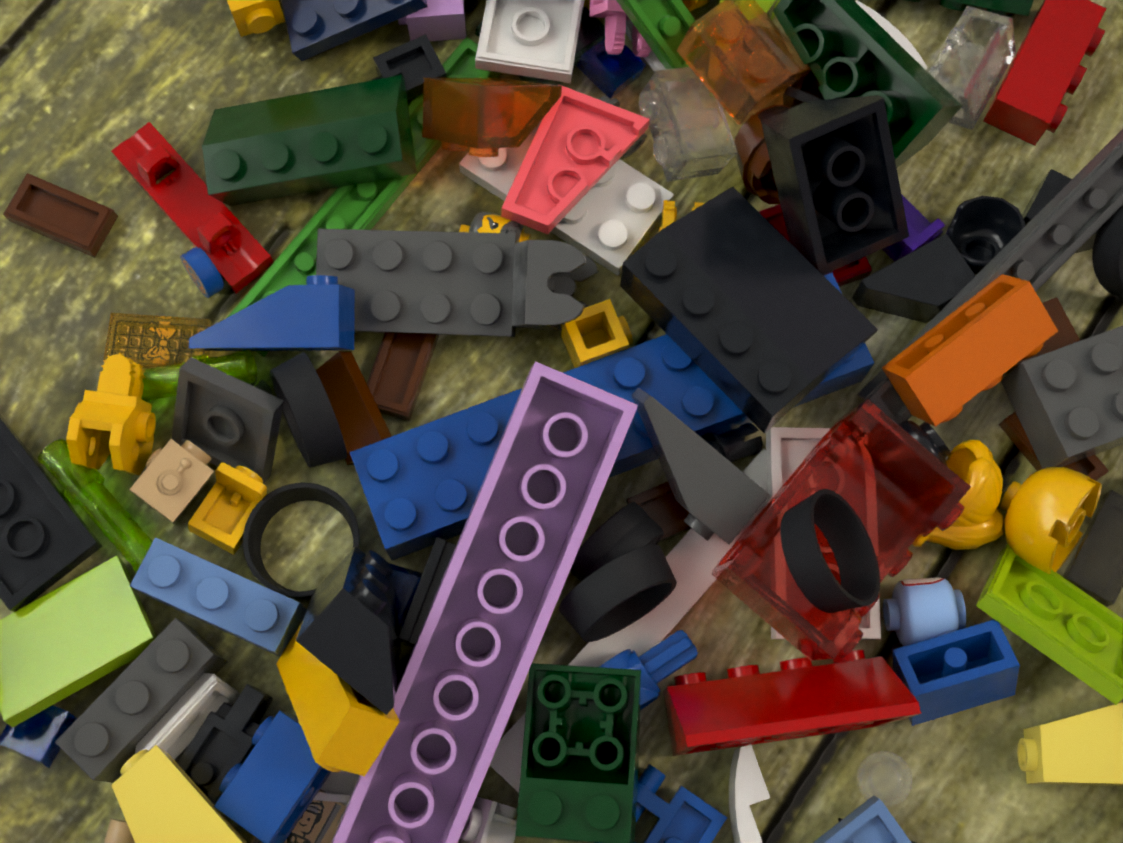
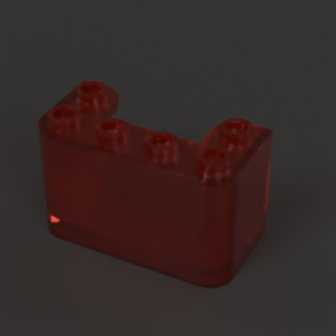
(892, 488)

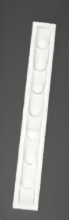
(692, 568)

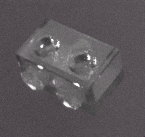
(974, 61)
(686, 125)

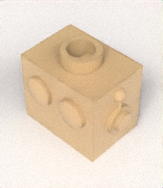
(173, 478)

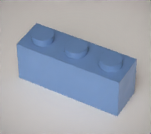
(218, 597)

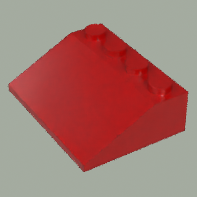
(784, 703)

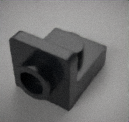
(412, 61)

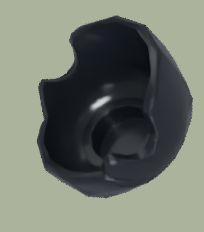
(983, 229)

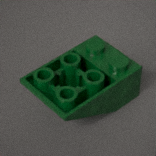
(580, 754)

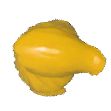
(981, 518)

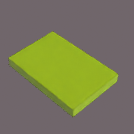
(1057, 621)
(70, 640)

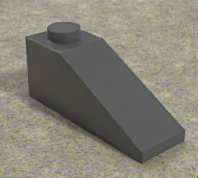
(700, 477)

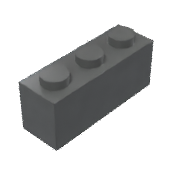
(137, 700)

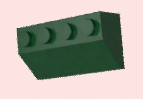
(309, 142)

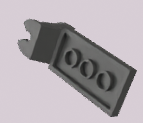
(454, 280)

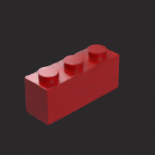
(1046, 69)

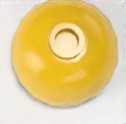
(1047, 515)

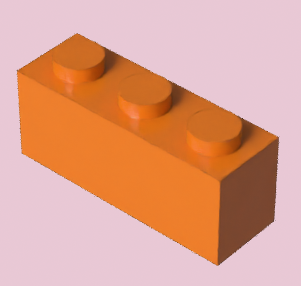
(970, 349)

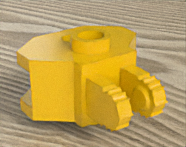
(113, 420)

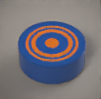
(202, 271)

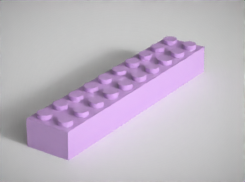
(490, 612)

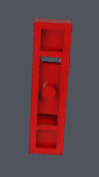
(190, 208)

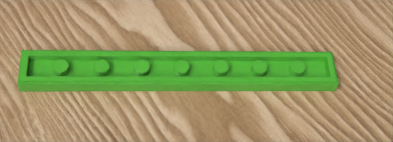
(359, 204)

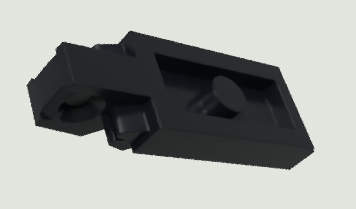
(224, 740)

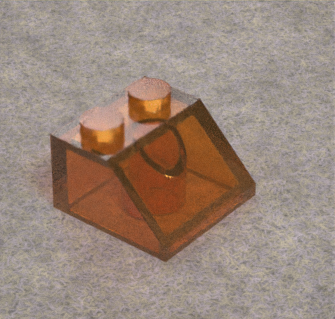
(741, 57)
(484, 112)

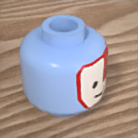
(924, 609)

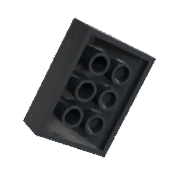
(745, 306)

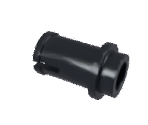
(732, 443)

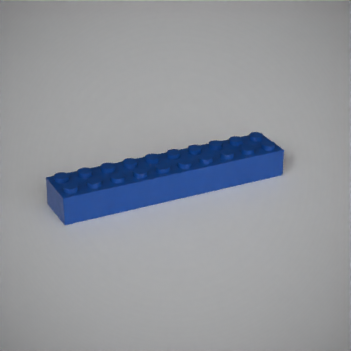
(430, 475)

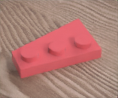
(568, 157)

